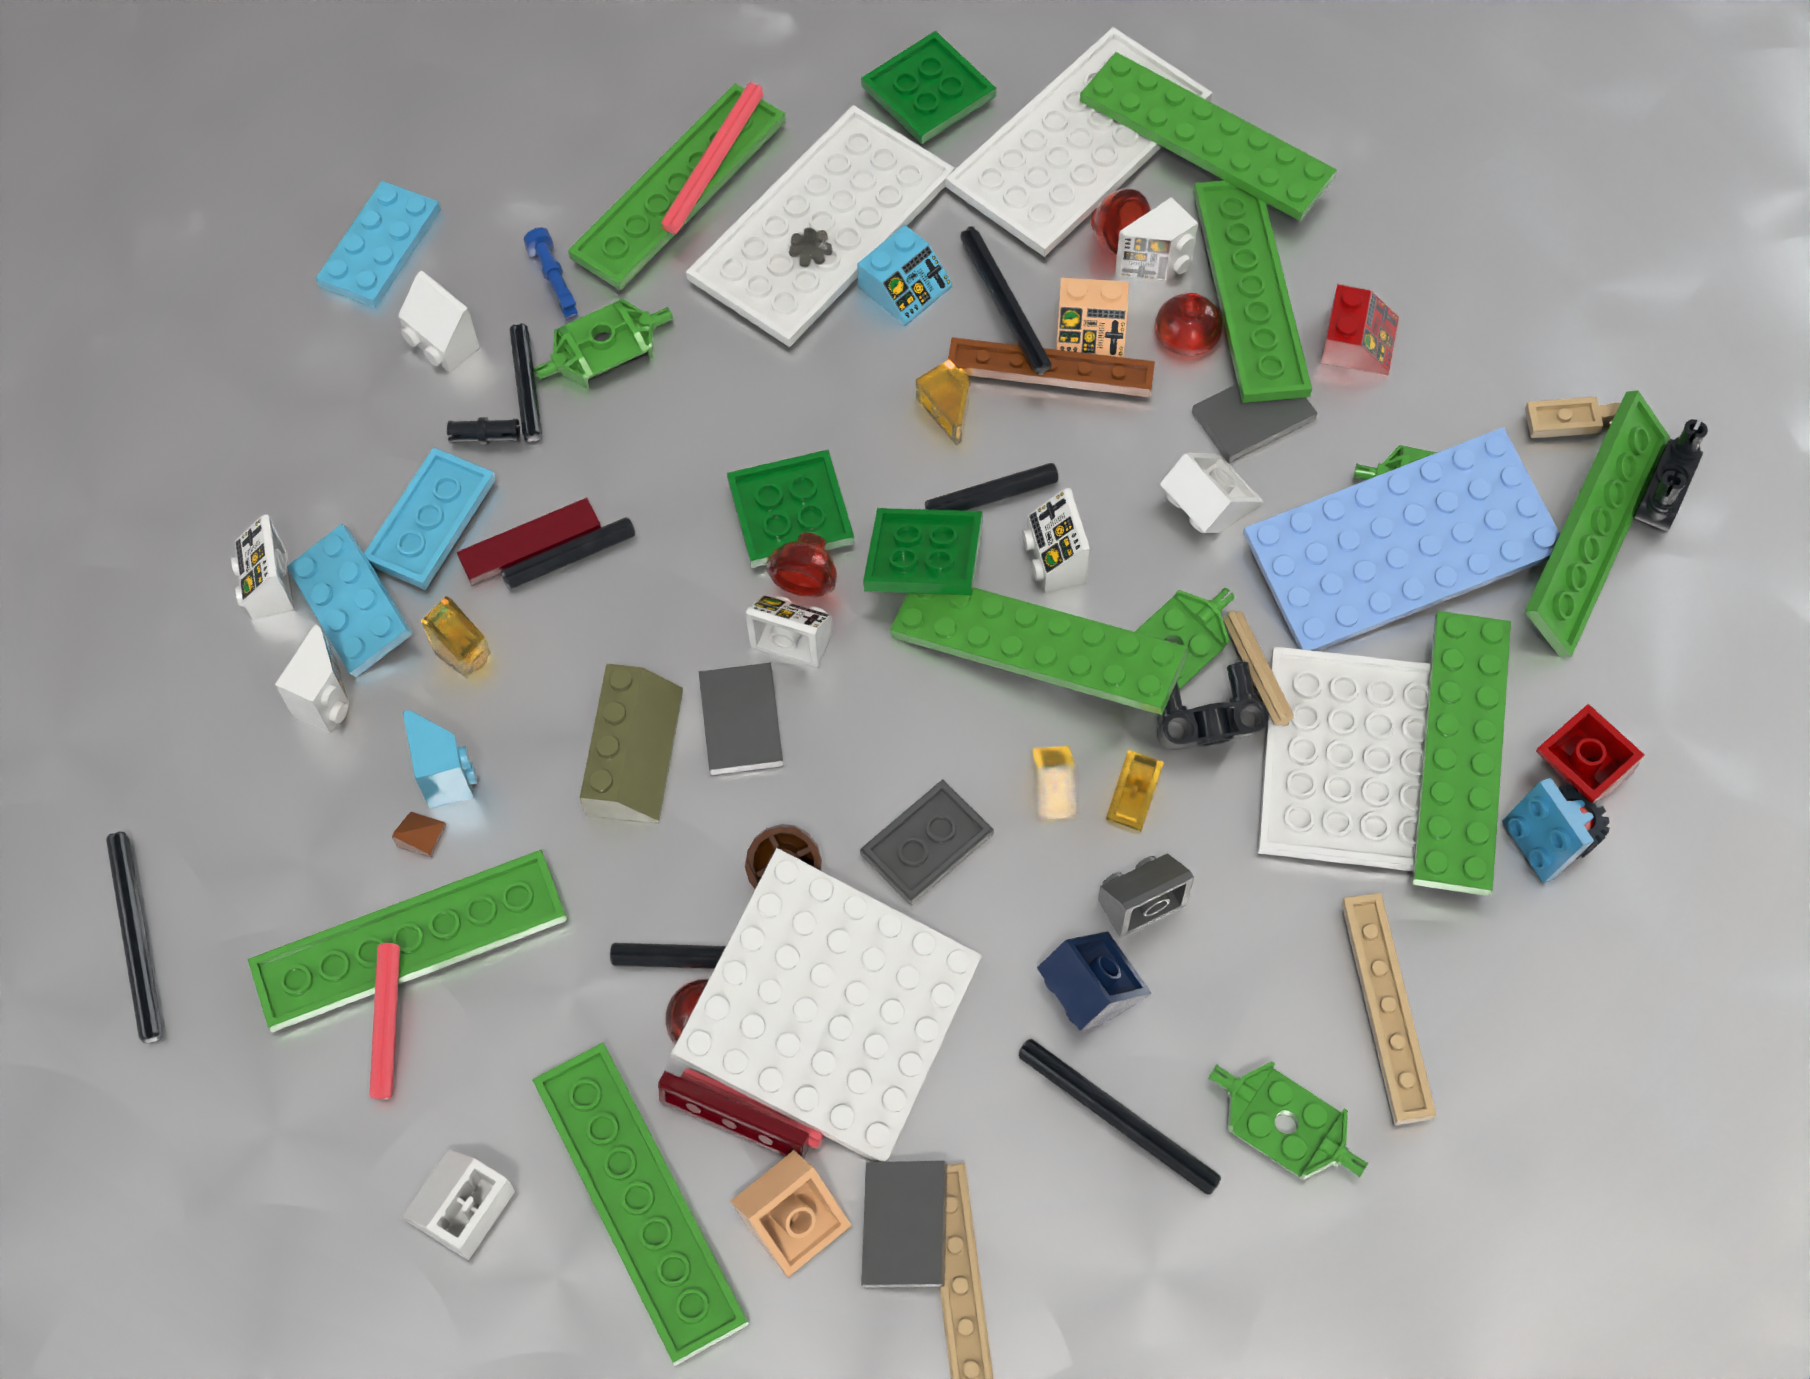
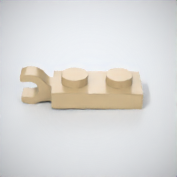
(1568, 417)

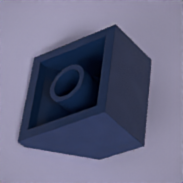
(1092, 980)

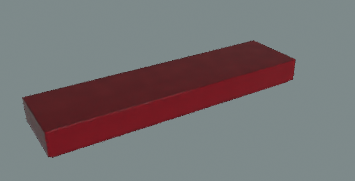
(527, 540)
(731, 1116)

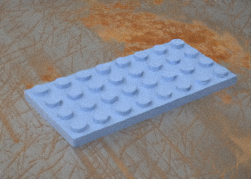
(1403, 541)

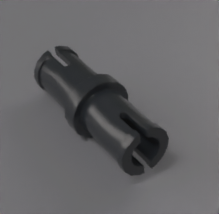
(483, 430)

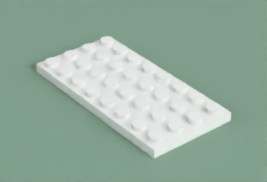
(1059, 154)
(851, 183)

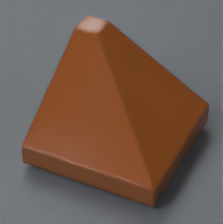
(418, 833)

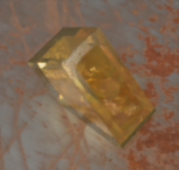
(945, 397)
(455, 638)

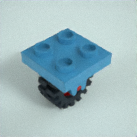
(1555, 827)

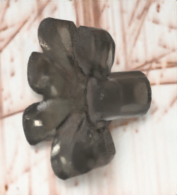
(810, 246)

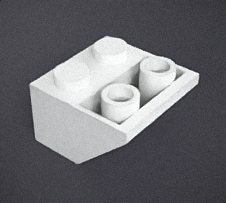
(459, 1202)

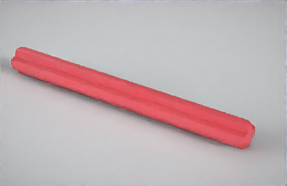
(712, 158)

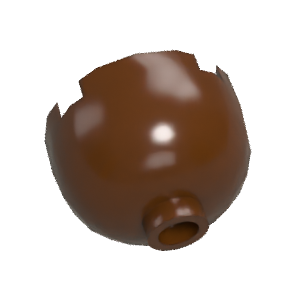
(786, 838)

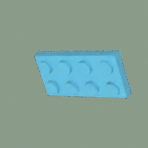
(378, 244)
(429, 518)
(349, 600)

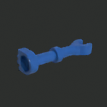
(540, 243)

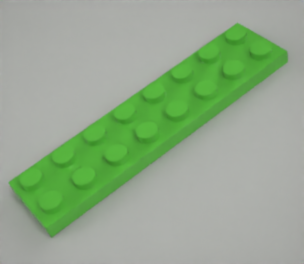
(1208, 136)
(633, 228)
(1252, 294)
(1597, 524)
(1045, 645)
(1462, 754)
(429, 929)
(640, 1204)

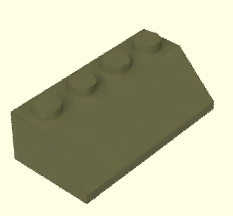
(631, 745)

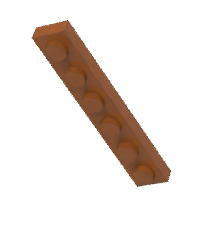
(1067, 368)

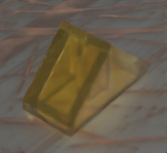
(1055, 782)
(1135, 790)

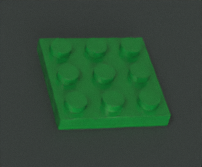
(928, 87)
(789, 499)
(923, 551)

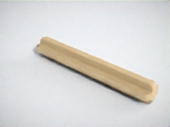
(1260, 671)

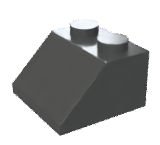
(1145, 893)

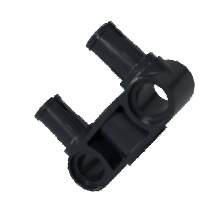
(1672, 477)
(1216, 721)

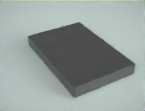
(1244, 427)
(740, 719)
(926, 842)
(904, 1224)

